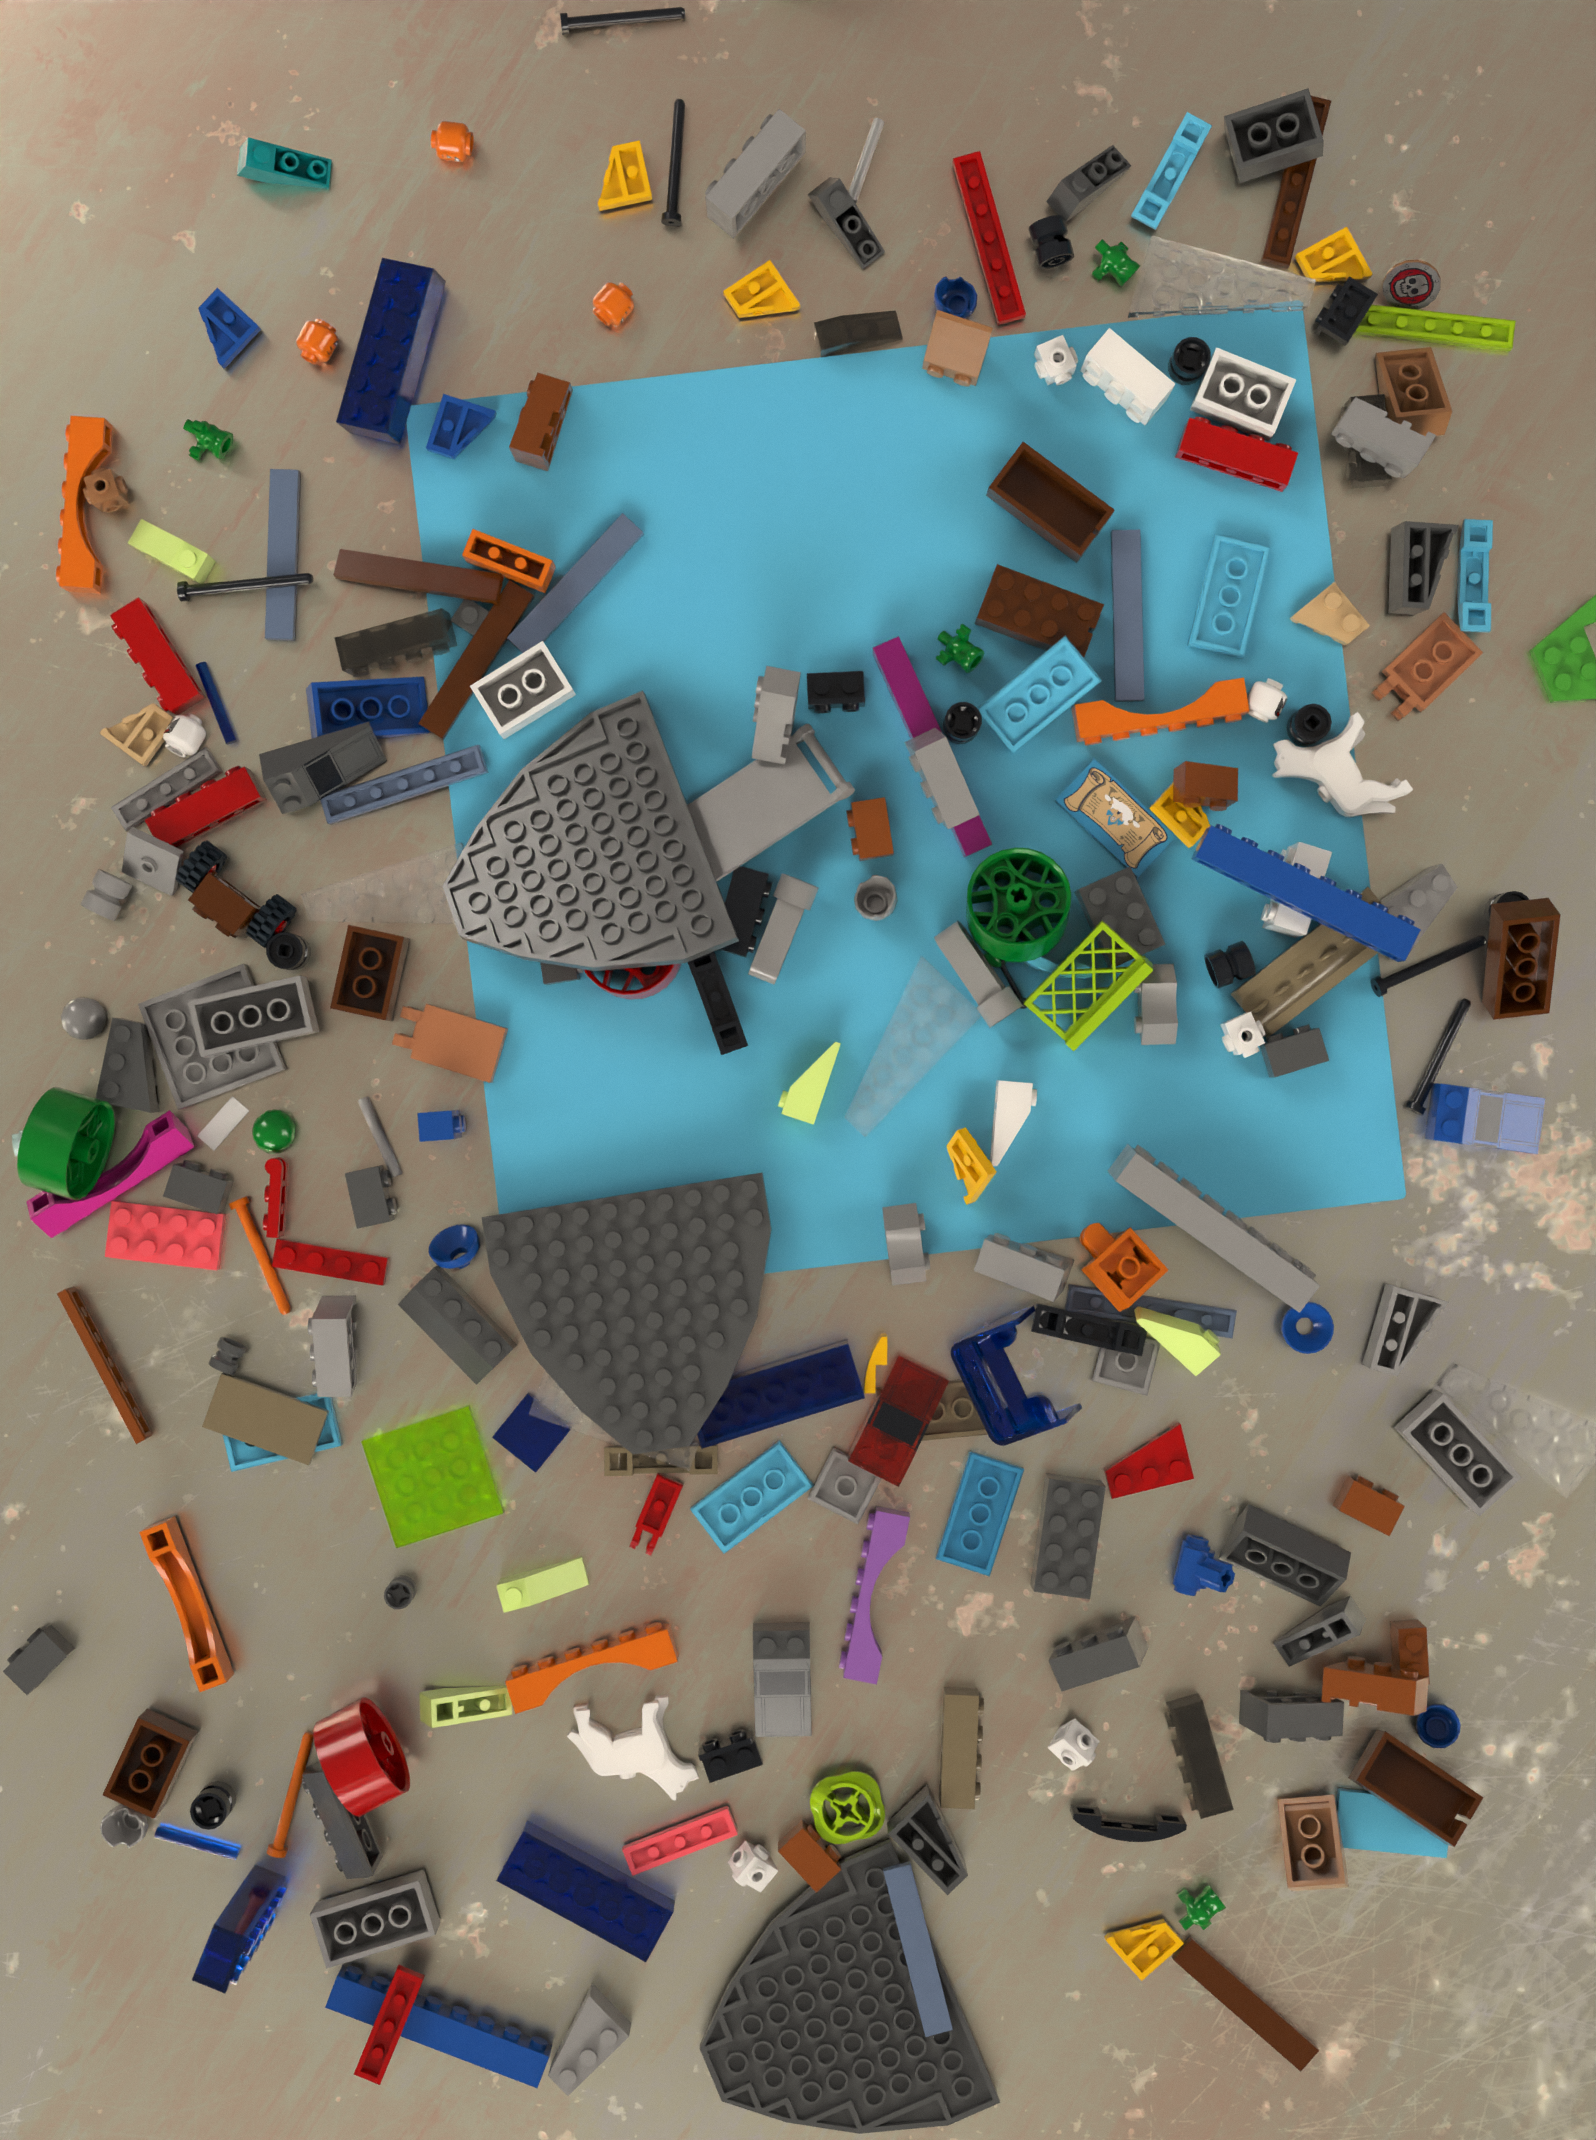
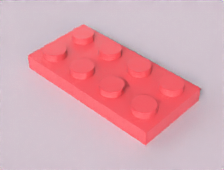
(165, 1235)

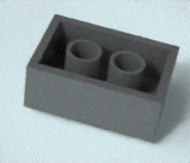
(1273, 135)
(1122, 907)

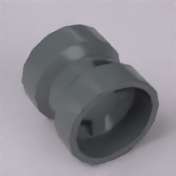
(227, 1355)
(398, 1597)

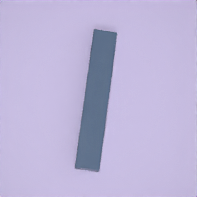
(282, 552)
(576, 584)
(1127, 615)
(404, 784)
(1093, 1303)
(917, 1949)

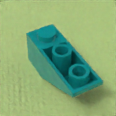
(282, 165)

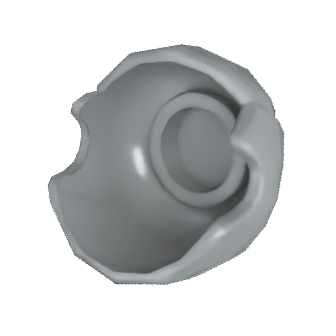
(876, 898)
(83, 1018)
(123, 1826)

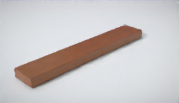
(105, 1364)

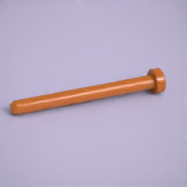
(261, 1254)
(278, 1849)

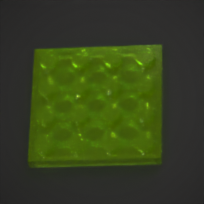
(433, 1476)

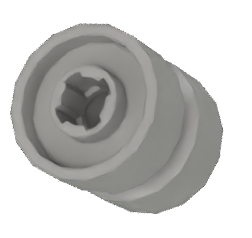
(105, 896)

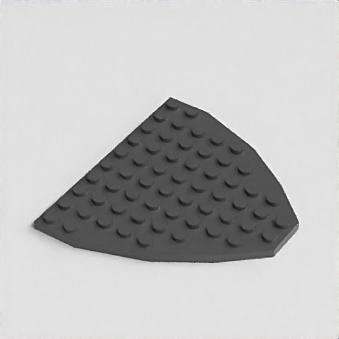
(592, 856)
(638, 1300)
(829, 2023)

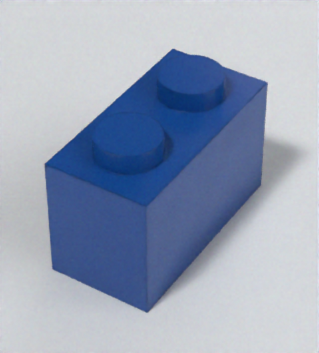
(441, 1125)

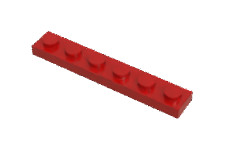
(989, 238)

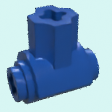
(1199, 1568)

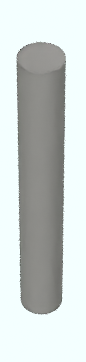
(866, 158)
(379, 1137)

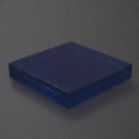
(528, 1436)

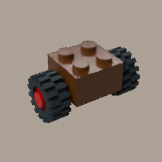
(227, 905)

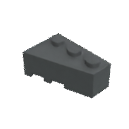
(1416, 564)
(128, 1067)
(1099, 1655)
(1291, 1716)
(928, 1841)

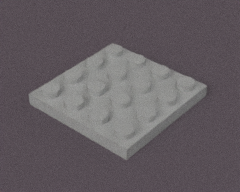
(175, 1042)

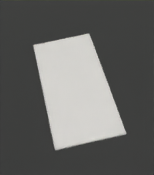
(223, 1123)

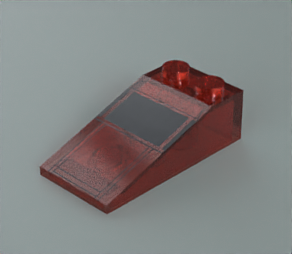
(897, 1420)

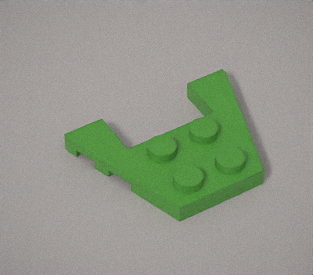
(1567, 659)

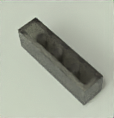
(396, 642)
(1199, 1756)

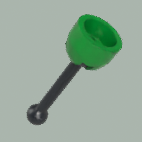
(998, 963)

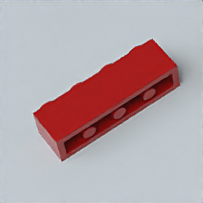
(1236, 453)
(157, 656)
(207, 808)

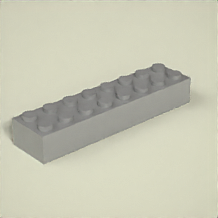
(1219, 1231)

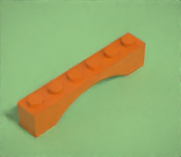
(87, 448)
(1102, 720)
(203, 1642)
(647, 1649)

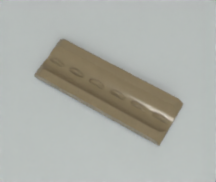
(1302, 974)

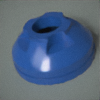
(452, 1242)
(1319, 1335)

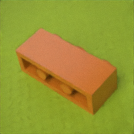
(509, 561)

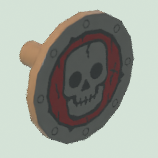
(1411, 284)

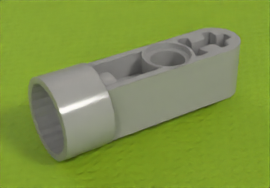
(792, 900)
(977, 974)

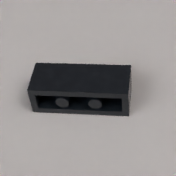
(744, 909)

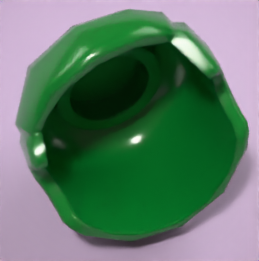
(273, 1131)

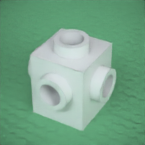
(1055, 361)
(1233, 1035)
(1074, 1745)
(752, 1866)

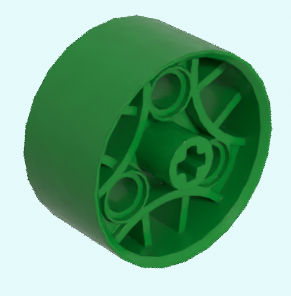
(1018, 904)
(65, 1143)

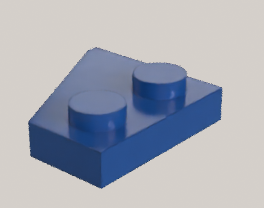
(226, 326)
(457, 426)

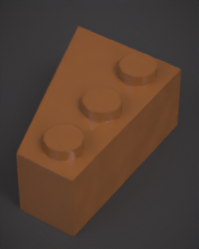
(541, 421)
(1376, 1685)

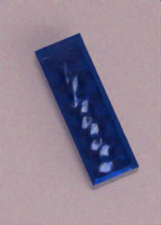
(391, 350)
(783, 1393)
(586, 1891)
(240, 1929)

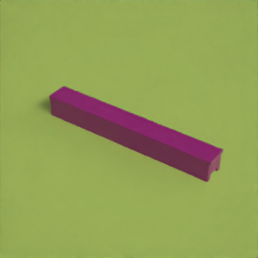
(919, 719)

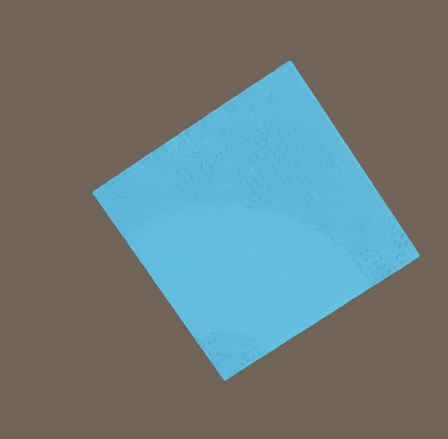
(795, 532)

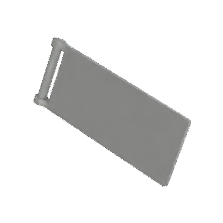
(764, 804)

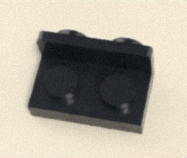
(1346, 312)
(835, 691)
(730, 1755)

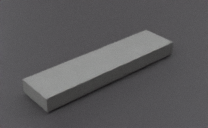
(166, 788)

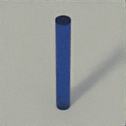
(216, 703)
(197, 1843)

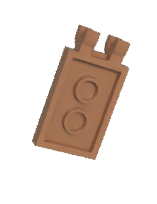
(1428, 666)
(453, 1041)

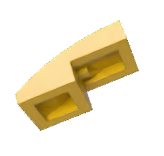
(877, 1357)

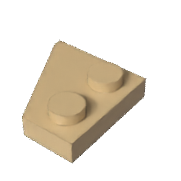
(1332, 616)
(140, 733)

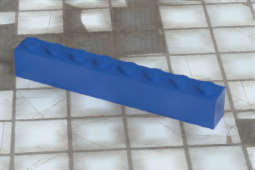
(1306, 893)
(445, 2028)

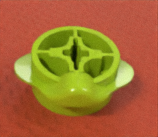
(833, 1831)

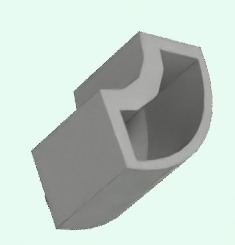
(1157, 1006)
(904, 1244)

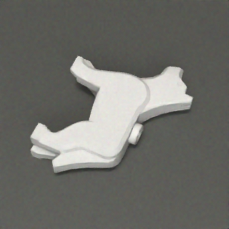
(1337, 773)
(634, 1750)

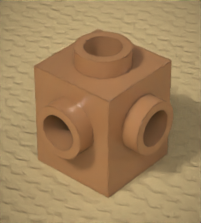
(112, 496)

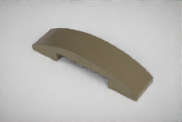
(621, 1462)

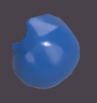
(955, 297)
(1438, 1726)

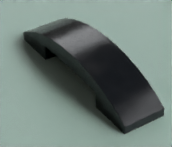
(718, 1003)
(1089, 1330)
(1163, 1826)

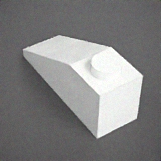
(1011, 1109)

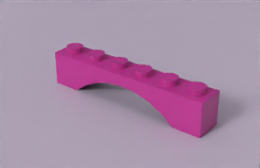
(159, 1145)

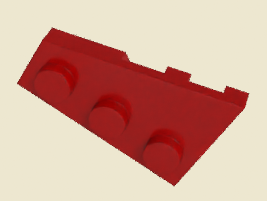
(1152, 1466)

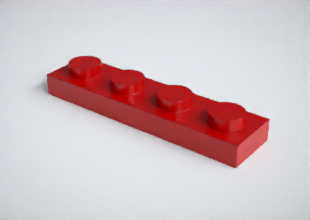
(330, 1261)
(389, 2024)

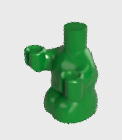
(1115, 262)
(208, 437)
(960, 649)
(1201, 1908)

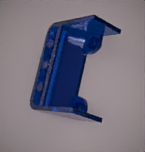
(996, 1388)

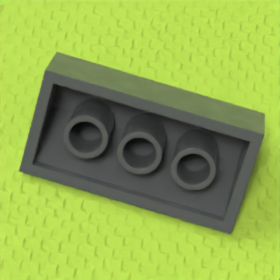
(457, 1324)
(1286, 1555)
(349, 1835)

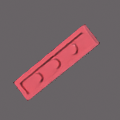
(680, 1840)

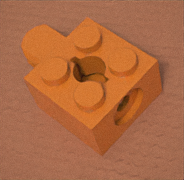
(1121, 1265)

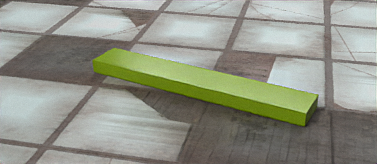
(1438, 328)

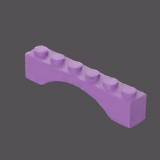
(886, 1537)

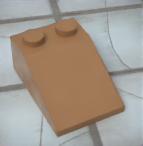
(956, 348)
(1414, 389)
(1312, 1843)

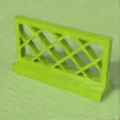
(1106, 1002)

